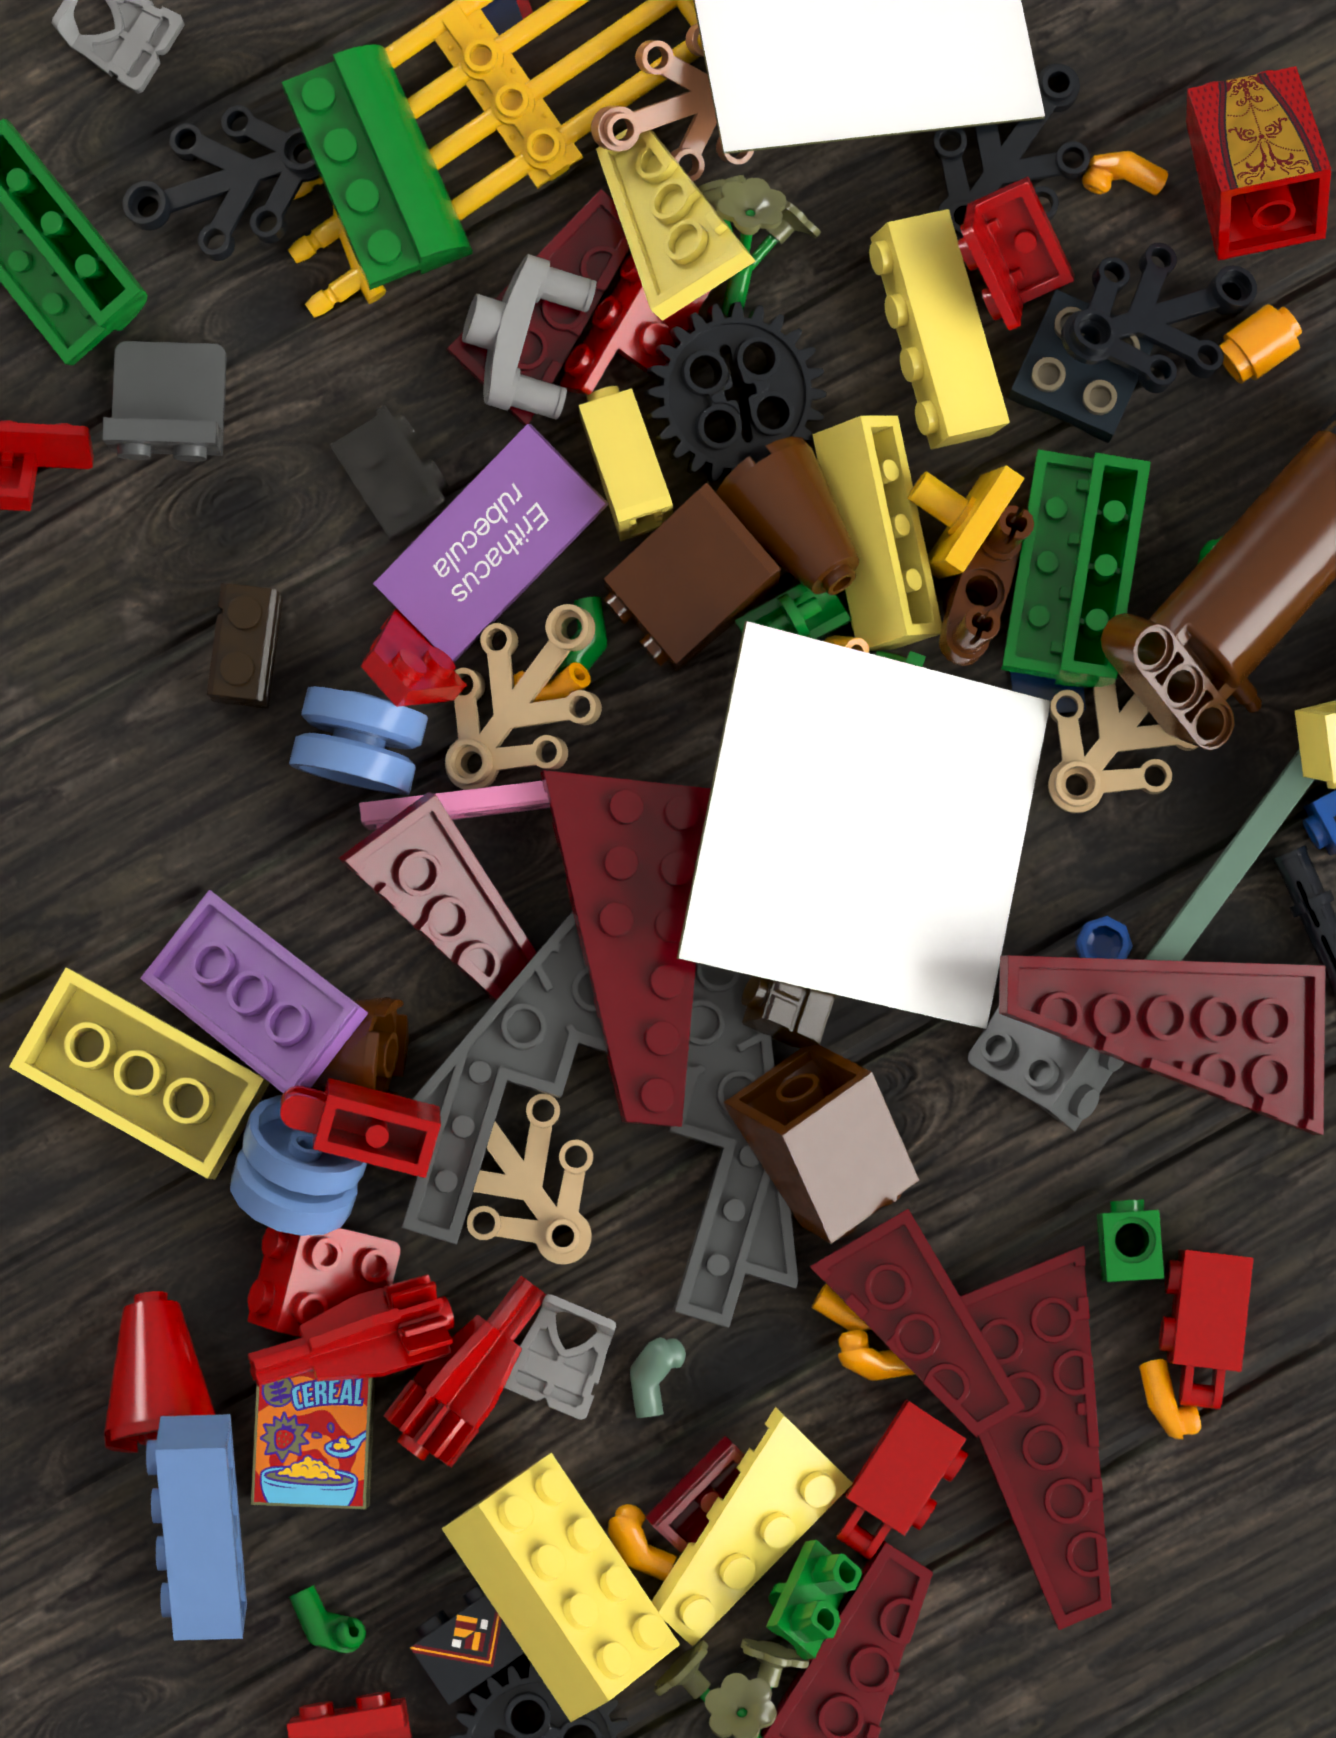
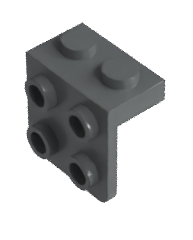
(167, 400)
(1043, 1068)

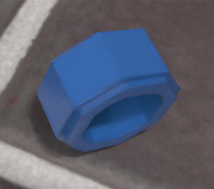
(1103, 939)

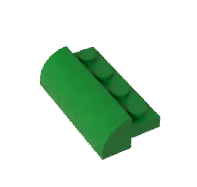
(376, 166)
(56, 258)
(1075, 565)

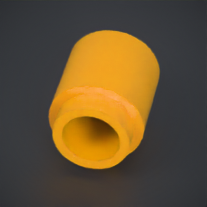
(1260, 343)

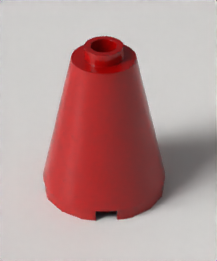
(152, 1373)

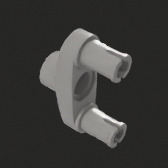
(503, 330)

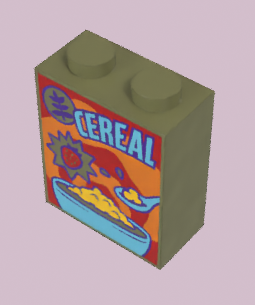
(313, 1443)

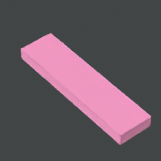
(463, 803)

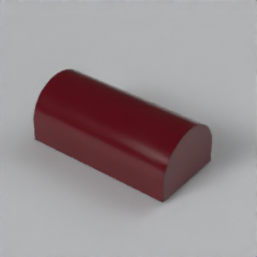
(684, 1509)

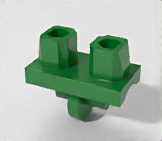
(800, 613)
(809, 1600)

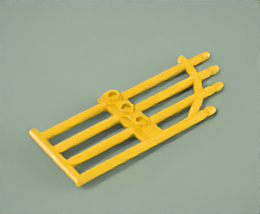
(509, 104)

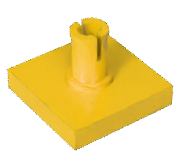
(966, 518)

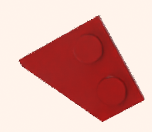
(409, 666)

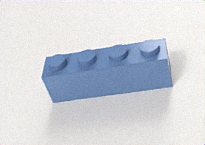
(199, 1527)

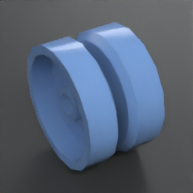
(361, 731)
(287, 1181)

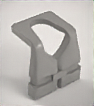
(132, 46)
(560, 1374)

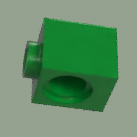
(1144, 1265)

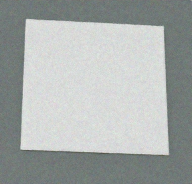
(863, 68)
(864, 827)

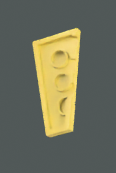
(767, 1509)

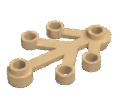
(515, 706)
(1116, 734)
(524, 1182)

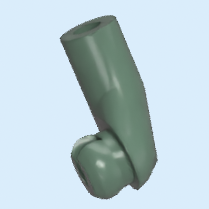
(649, 1370)

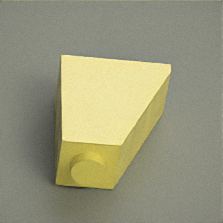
(625, 461)

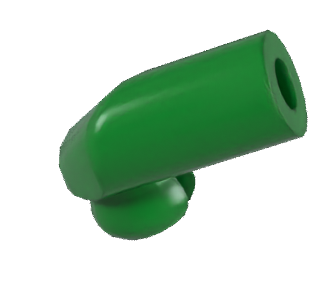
(598, 645)
(326, 1628)

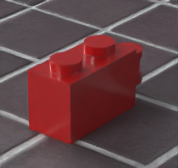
(365, 1124)
(1206, 1320)
(901, 1477)

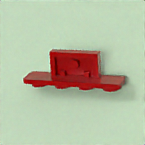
(623, 326)
(33, 446)

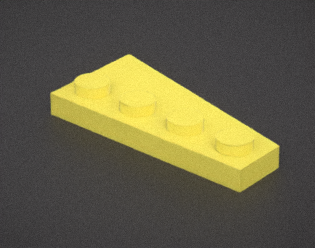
(669, 226)

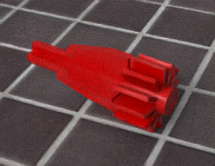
(365, 1336)
(458, 1392)

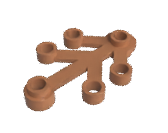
(695, 101)

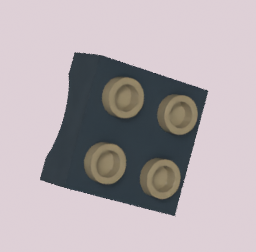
(1070, 390)

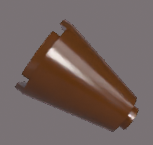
(793, 515)
(374, 1049)

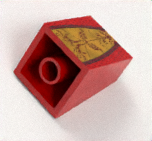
(1259, 162)

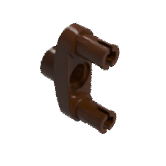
(970, 627)

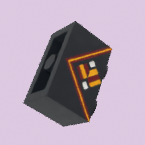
(464, 1647)

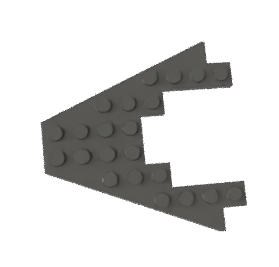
(532, 1044)

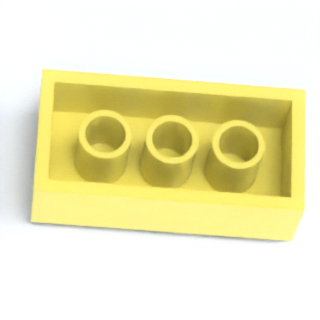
(139, 1074)
(561, 1587)

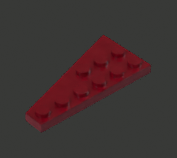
(629, 885)
(1212, 1026)
(1049, 1449)

